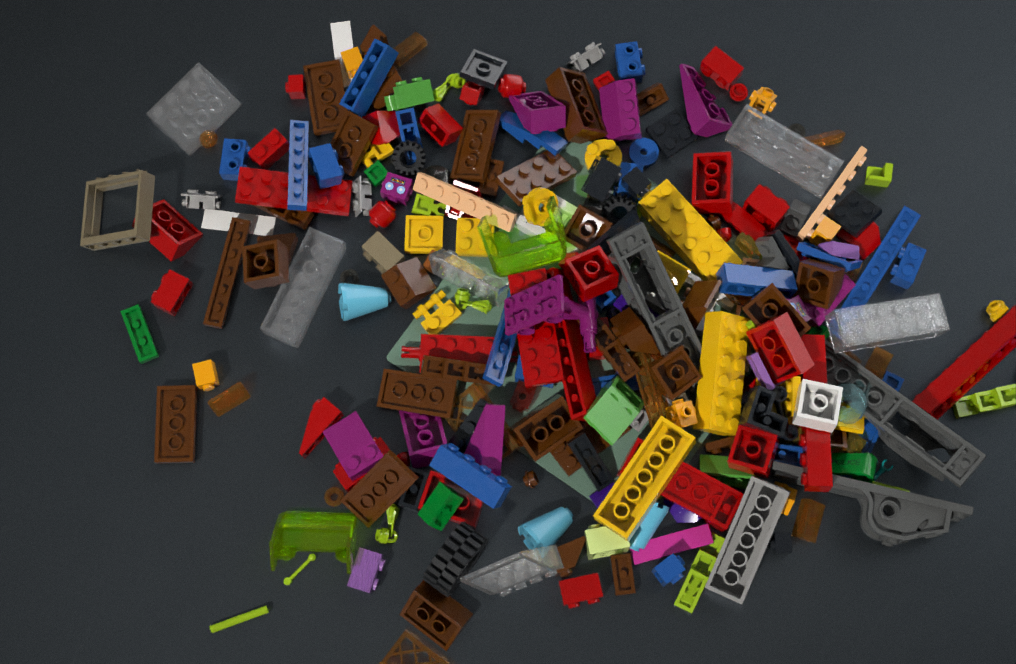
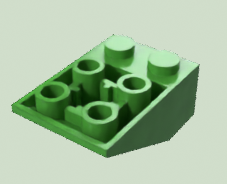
(614, 410)

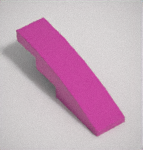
(674, 543)

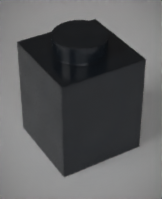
(636, 184)

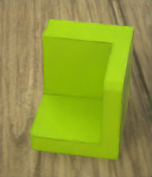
(879, 176)

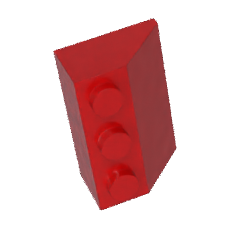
(171, 231)
(780, 348)

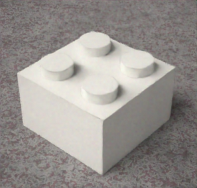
(817, 405)

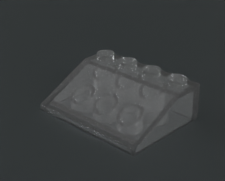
(193, 107)
(469, 276)
(516, 571)

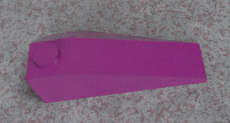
(701, 110)
(487, 439)

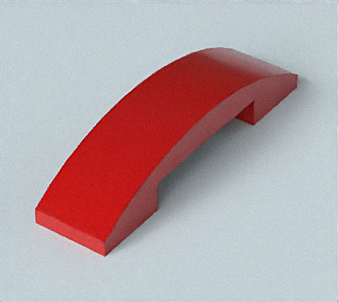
(743, 222)

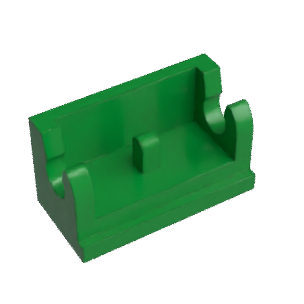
(440, 506)

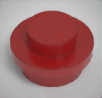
(738, 92)

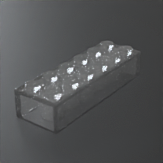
(783, 151)
(308, 281)
(887, 323)

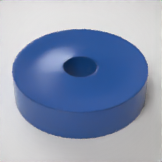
(647, 145)

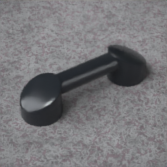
(791, 431)

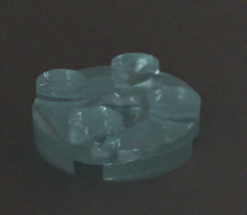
(857, 407)

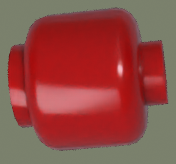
(511, 85)
(382, 214)

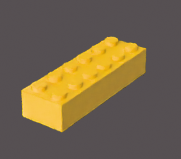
(686, 231)
(722, 373)
(644, 478)

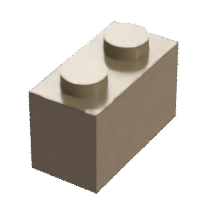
(381, 252)

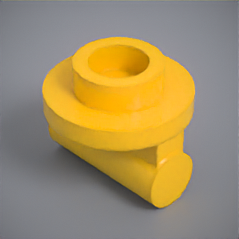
(996, 310)

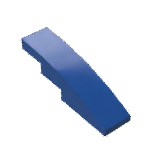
(549, 140)

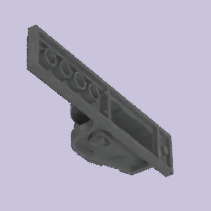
(669, 328)
(926, 431)
(904, 509)

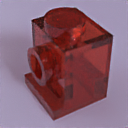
(522, 405)

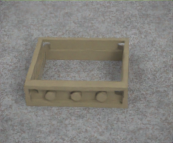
(93, 207)

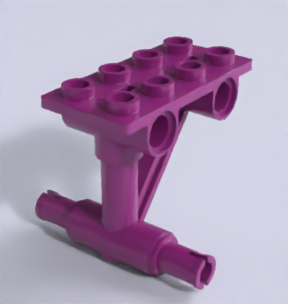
(548, 304)

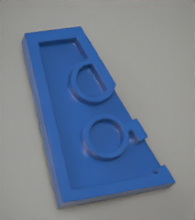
(810, 250)

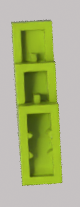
(985, 401)
(699, 574)

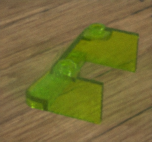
(527, 253)
(314, 533)

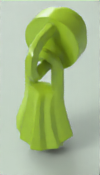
(454, 80)
(463, 295)
(383, 534)

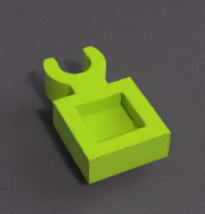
(425, 206)

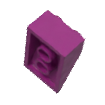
(539, 111)
(423, 437)
(353, 446)

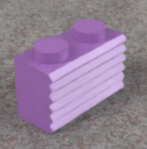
(366, 570)

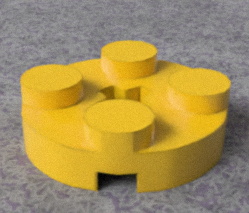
(605, 147)
(531, 205)

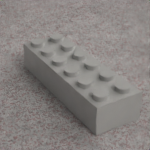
(747, 539)

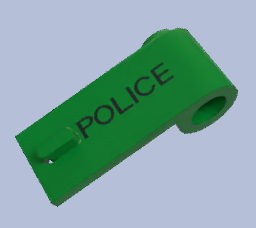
(859, 465)

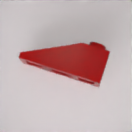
(321, 418)

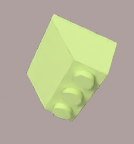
(603, 542)

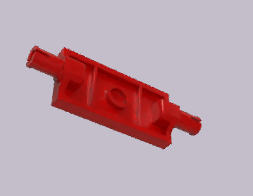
(453, 347)

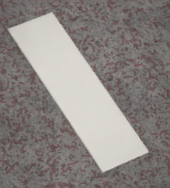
(342, 41)
(221, 221)

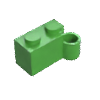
(409, 94)

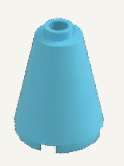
(361, 300)
(648, 527)
(546, 529)

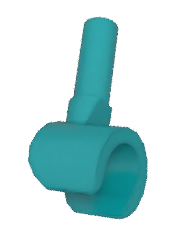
(882, 469)

